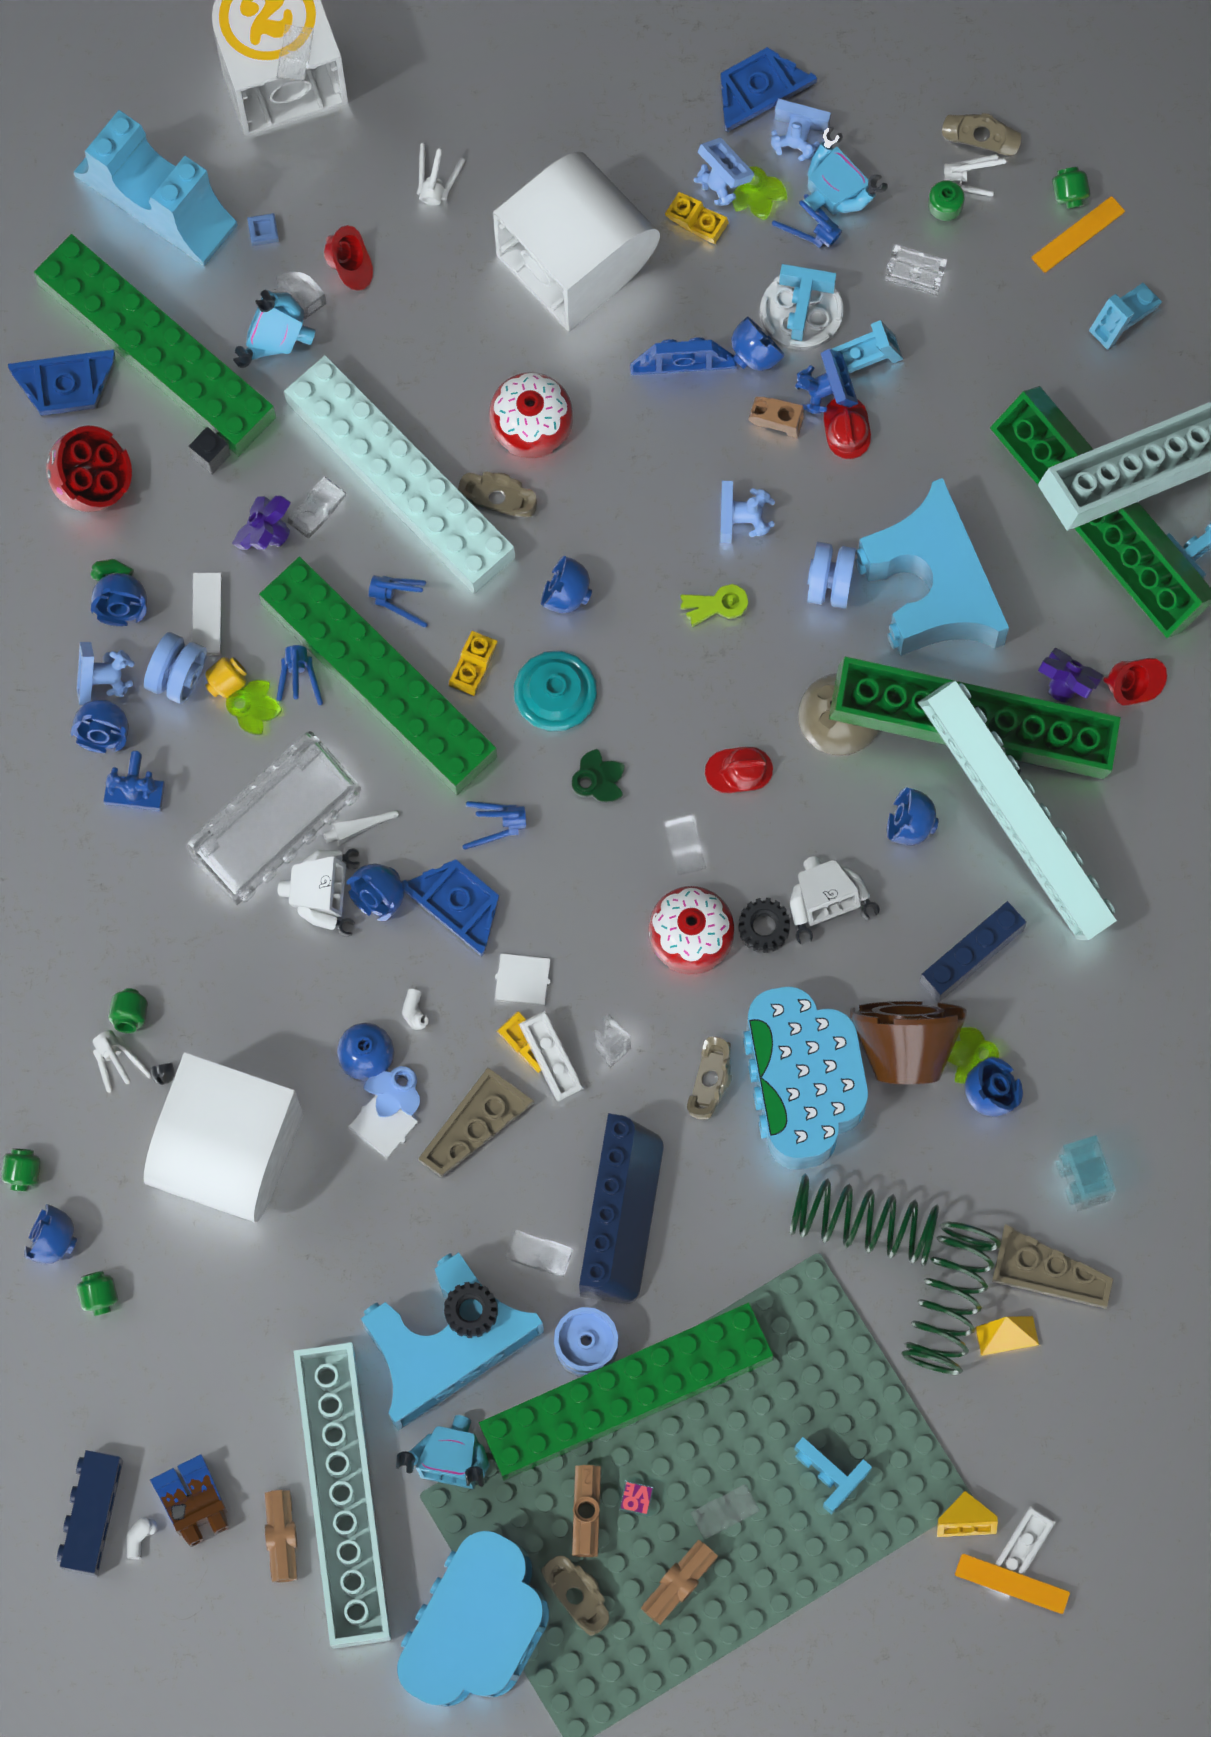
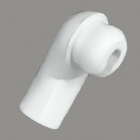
(411, 1011)
(136, 1534)

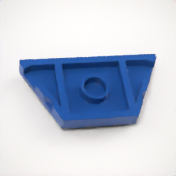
(757, 84)
(683, 357)
(64, 381)
(457, 901)

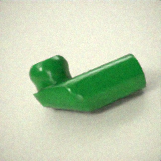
(109, 566)

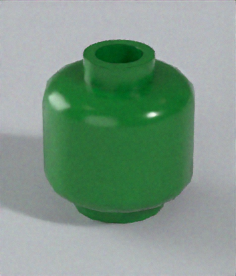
(1071, 187)
(946, 200)
(128, 1010)
(20, 1169)
(97, 1293)

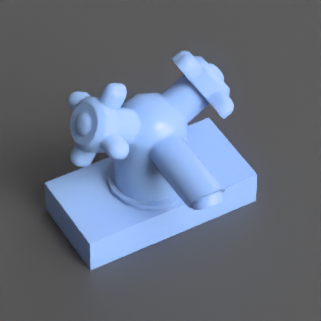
(800, 120)
(726, 170)
(743, 512)
(103, 673)

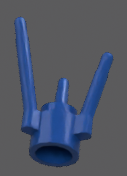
(826, 231)
(384, 588)
(296, 662)
(512, 817)

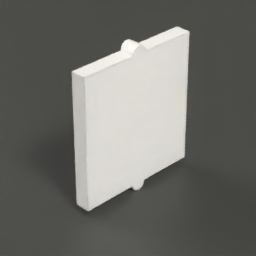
(522, 979)
(382, 1132)

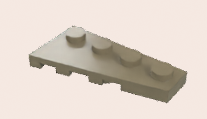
(479, 1117)
(1037, 1268)

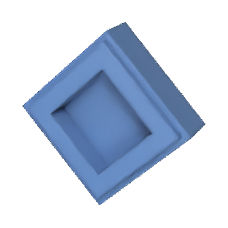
(263, 229)

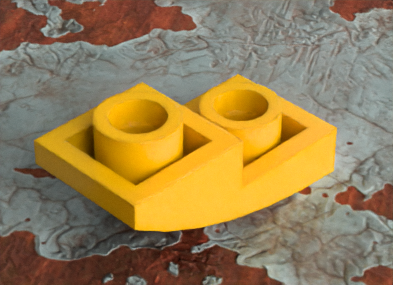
(696, 218)
(473, 663)

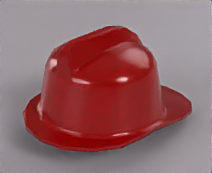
(349, 256)
(847, 429)
(1136, 680)
(738, 770)

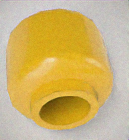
(225, 677)

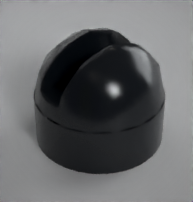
(162, 1073)

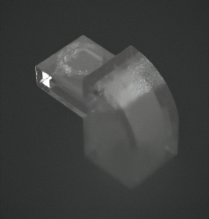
(303, 290)

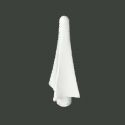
(347, 830)

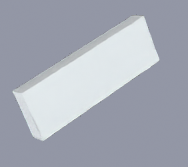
(207, 611)
(551, 1056)
(1025, 1542)

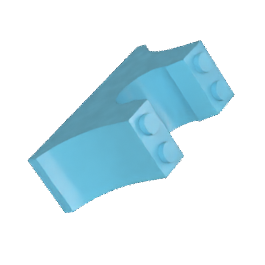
(162, 196)
(940, 553)
(438, 1365)

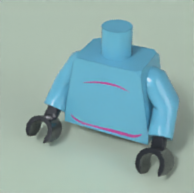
(837, 181)
(274, 328)
(448, 1456)

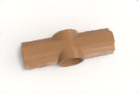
(586, 1492)
(281, 1536)
(679, 1582)

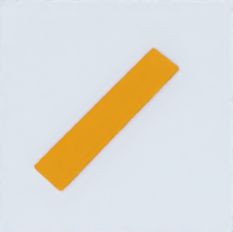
(1078, 234)
(1012, 1583)

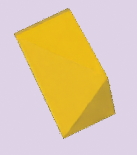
(1007, 1334)
(967, 1518)

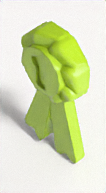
(728, 602)

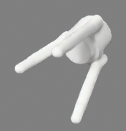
(958, 171)
(431, 190)
(109, 1047)

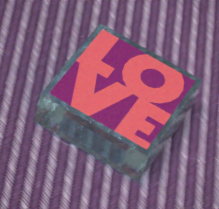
(636, 1498)

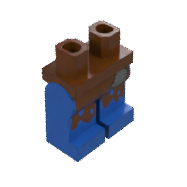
(191, 1510)

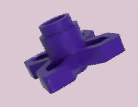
(264, 524)
(1068, 676)

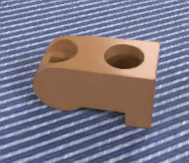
(777, 415)

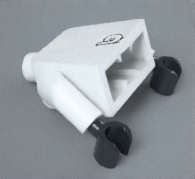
(318, 888)
(827, 892)

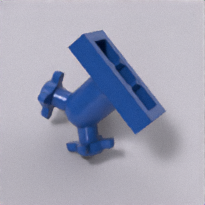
(834, 381)
(132, 790)

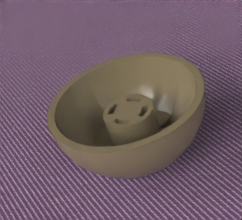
(826, 734)

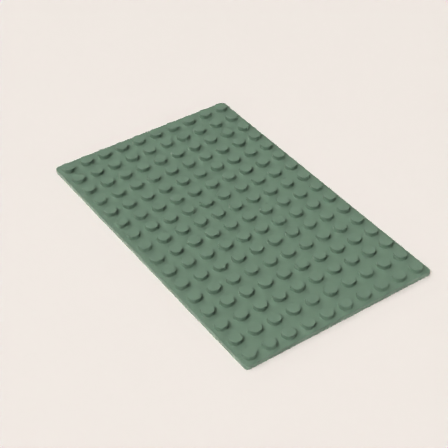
(821, 1386)

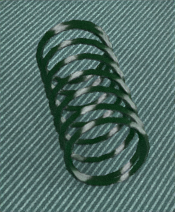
(802, 1202)
(942, 1356)

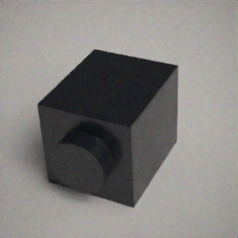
(209, 450)

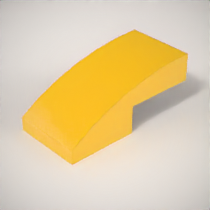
(513, 1035)

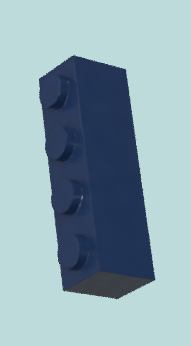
(973, 951)
(90, 1513)

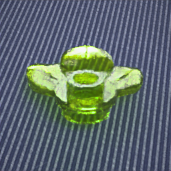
(759, 196)
(257, 706)
(967, 1052)

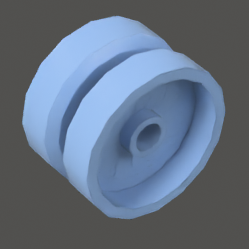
(832, 575)
(175, 668)
(581, 1324)

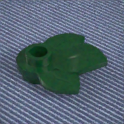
(602, 776)

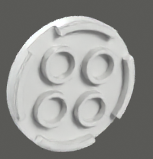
(822, 318)

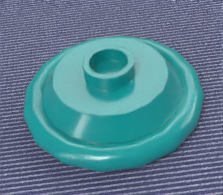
(555, 691)

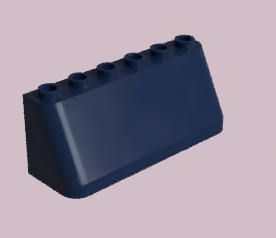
(621, 1212)

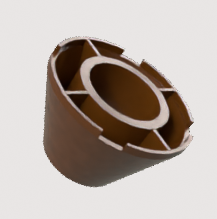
(908, 1039)

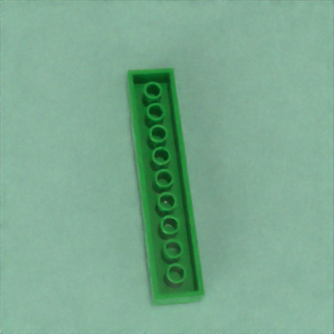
(154, 344)
(1123, 540)
(378, 675)
(1029, 727)
(626, 1391)

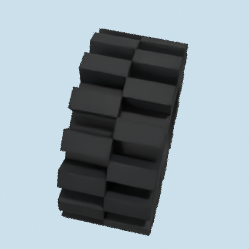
(770, 909)
(465, 1292)

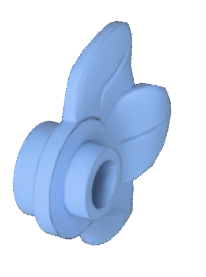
(392, 1095)

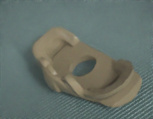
(962, 127)
(517, 500)
(717, 1059)
(561, 1577)

